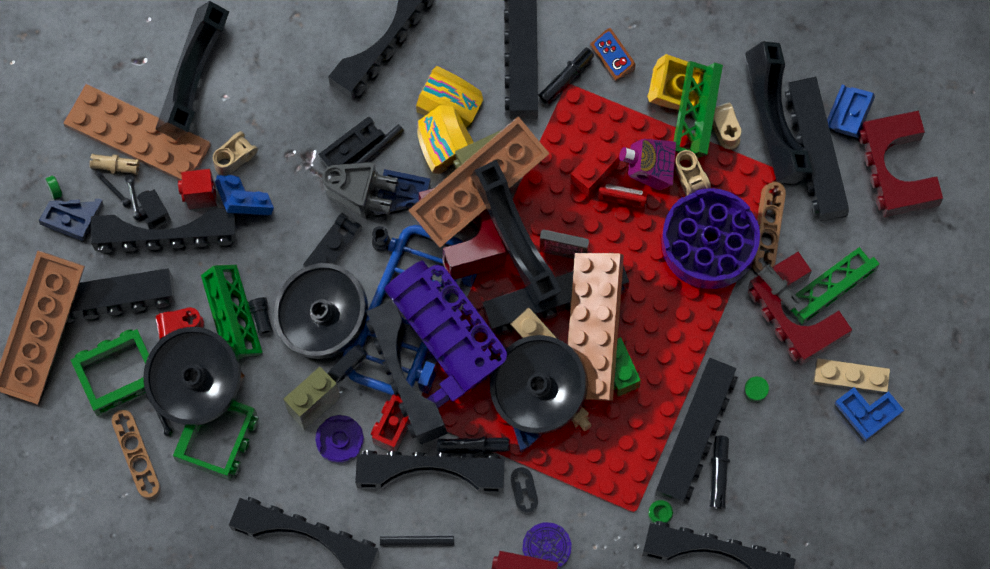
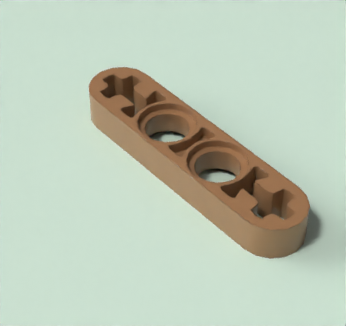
(772, 229)
(138, 453)

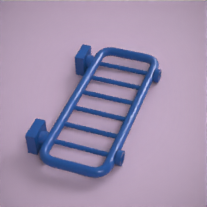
(426, 375)

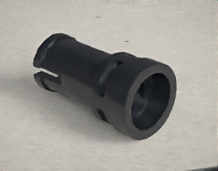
(380, 239)
(259, 309)

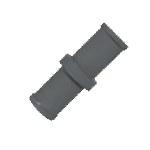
(779, 287)

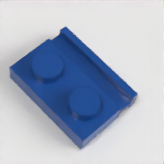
(850, 110)

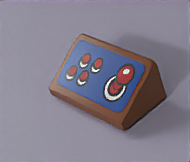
(613, 54)

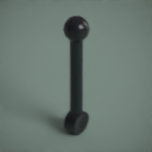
(129, 179)
(126, 202)
(167, 430)

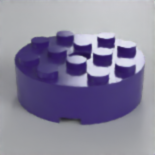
(714, 262)

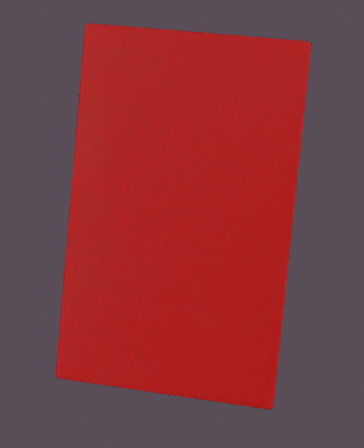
(660, 316)

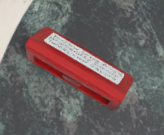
(622, 195)

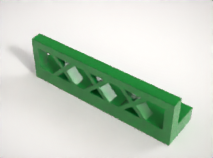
(705, 107)
(838, 289)
(226, 311)

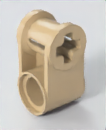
(726, 126)
(237, 150)
(693, 177)

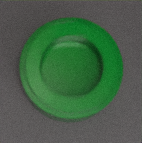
(53, 187)
(756, 389)
(660, 511)

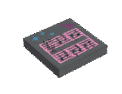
(562, 244)

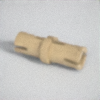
(114, 164)

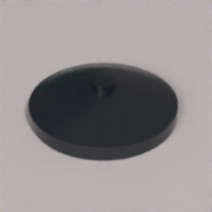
(320, 310)
(192, 376)
(539, 384)

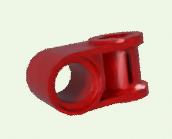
(178, 319)

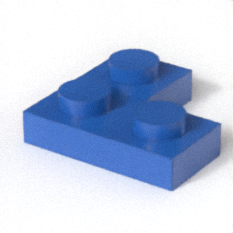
(240, 201)
(868, 418)

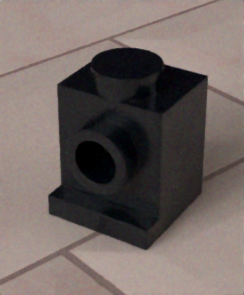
(152, 209)

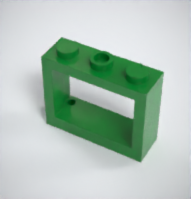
(122, 395)
(241, 445)

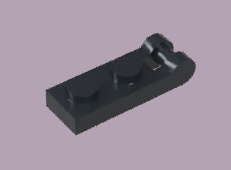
(351, 144)
(334, 243)

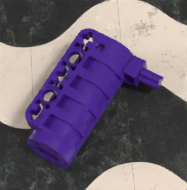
(443, 331)

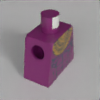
(651, 162)

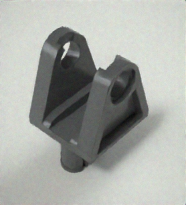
(356, 188)

